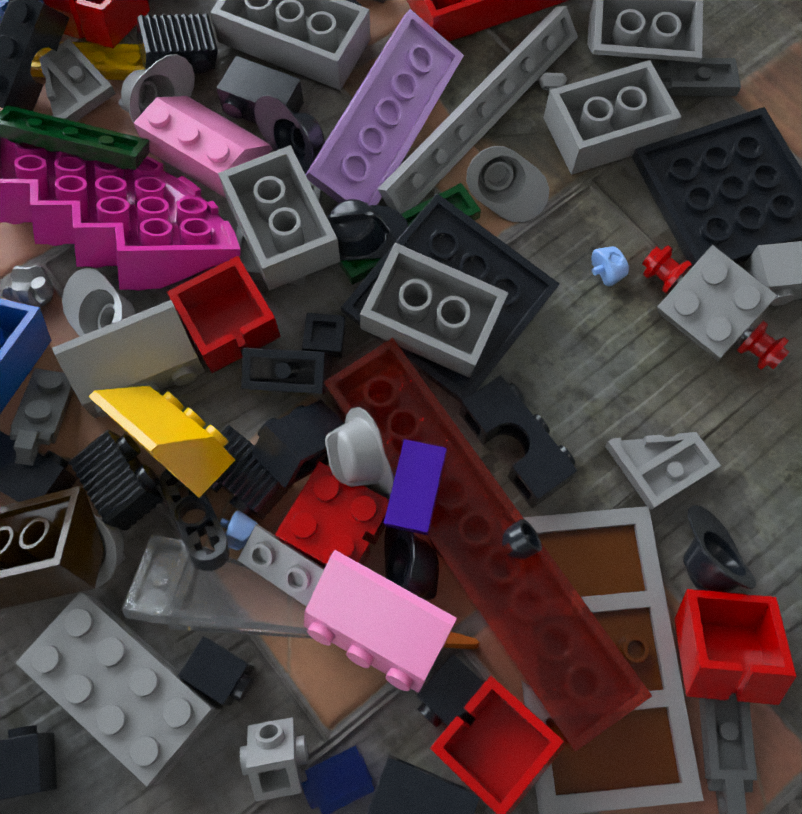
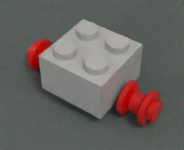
(716, 304)

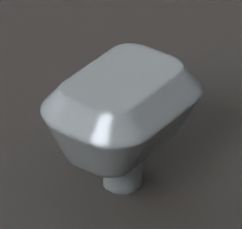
(552, 80)

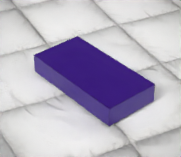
(415, 487)

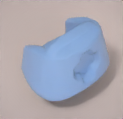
(610, 265)
(238, 529)

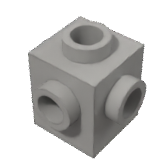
(271, 749)

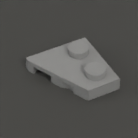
(73, 82)
(663, 465)

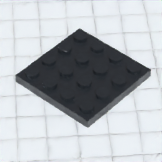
(726, 186)
(463, 244)

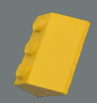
(168, 434)

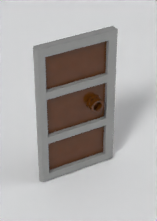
(650, 750)

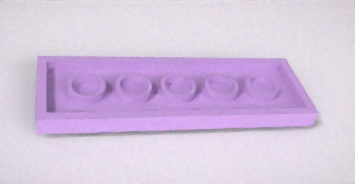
(385, 113)

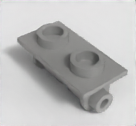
(281, 564)

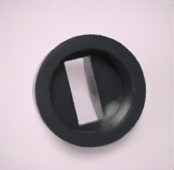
(522, 540)

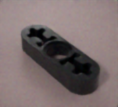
(192, 532)

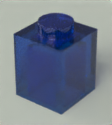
(338, 781)

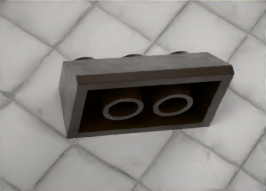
(48, 547)

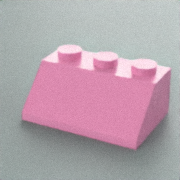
(197, 139)
(377, 622)

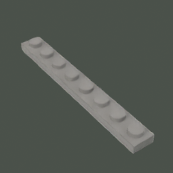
(478, 112)

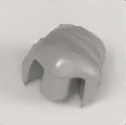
(29, 286)

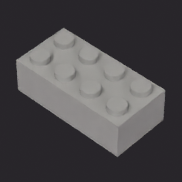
(300, 35)
(118, 688)

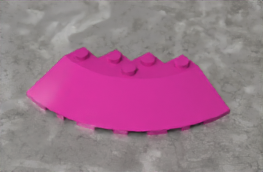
(124, 218)

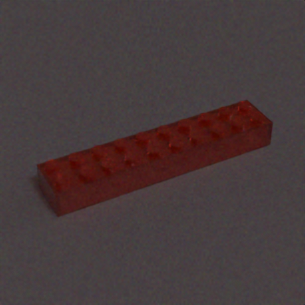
(522, 602)

